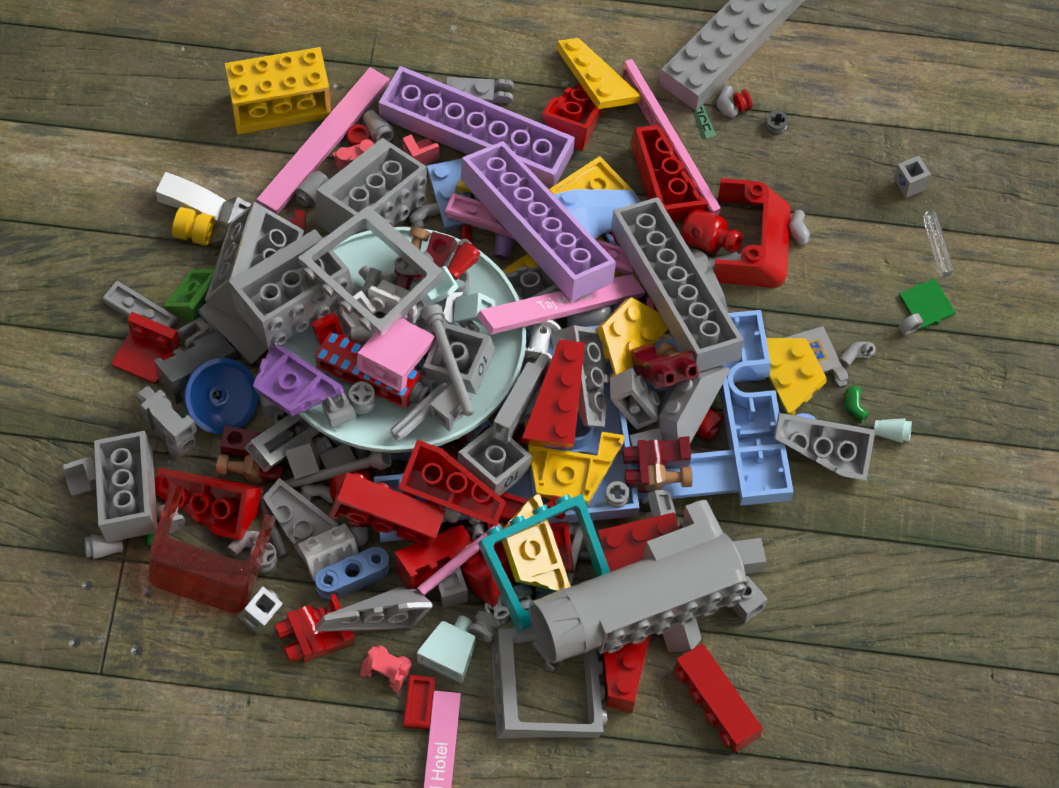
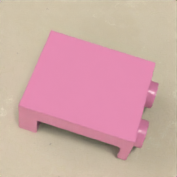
(394, 353)

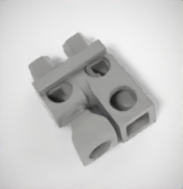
(167, 423)

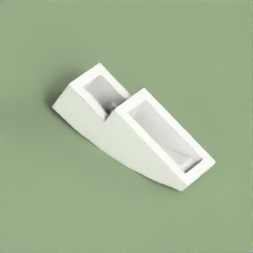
(183, 193)

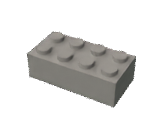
(125, 486)

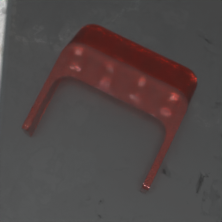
(202, 573)

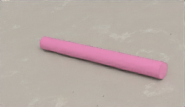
(452, 565)

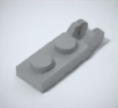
(484, 88)

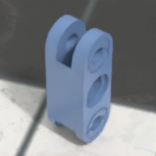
(370, 564)

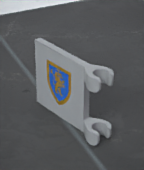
(824, 353)

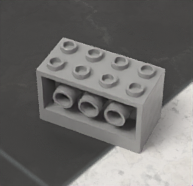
(379, 178)
(248, 241)
(280, 298)

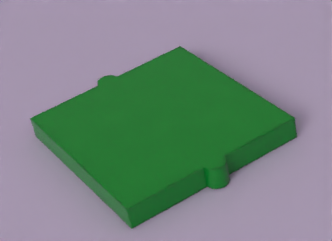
(928, 302)

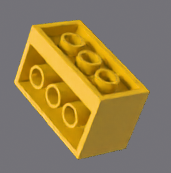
(278, 90)

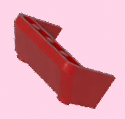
(758, 264)

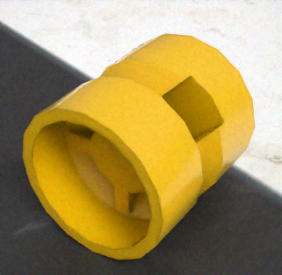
(193, 226)

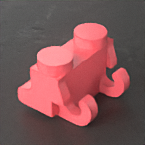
(346, 155)
(386, 664)

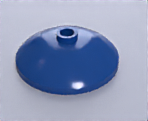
(236, 395)

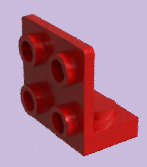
(143, 345)

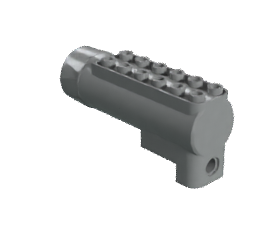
(672, 584)

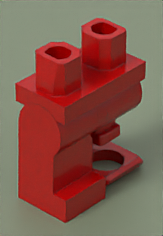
(308, 642)

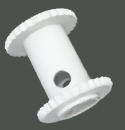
(540, 340)

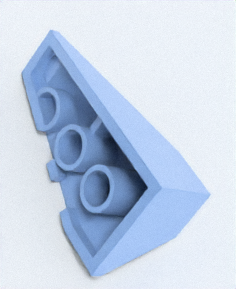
(595, 207)

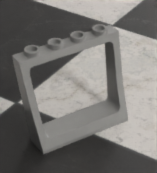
(398, 243)
(506, 699)

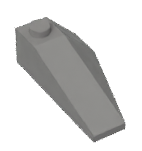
(390, 610)

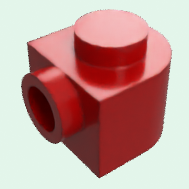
(710, 425)

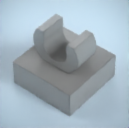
(338, 410)
(660, 503)

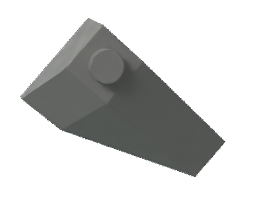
(593, 378)
(833, 445)

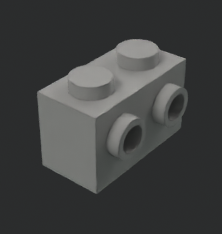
(634, 398)

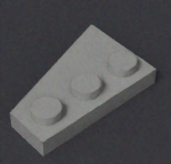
(296, 514)

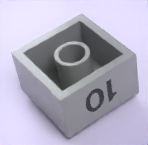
(471, 352)
(495, 462)

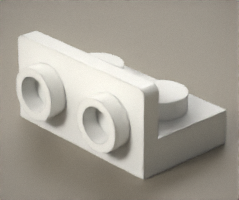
(388, 295)
(328, 548)

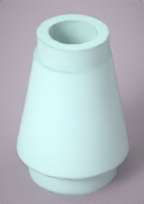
(894, 429)

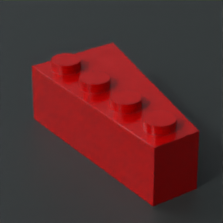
(663, 173)
(556, 406)
(387, 509)

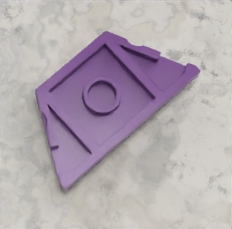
(293, 382)

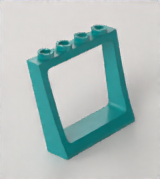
(519, 616)

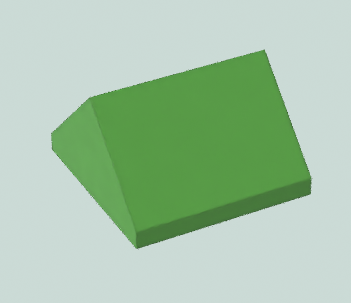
(190, 294)

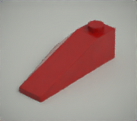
(573, 115)
(444, 481)
(217, 503)

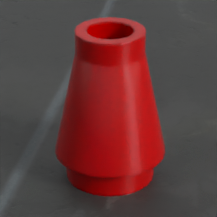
(463, 259)

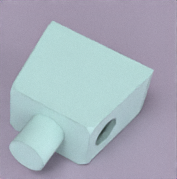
(449, 649)

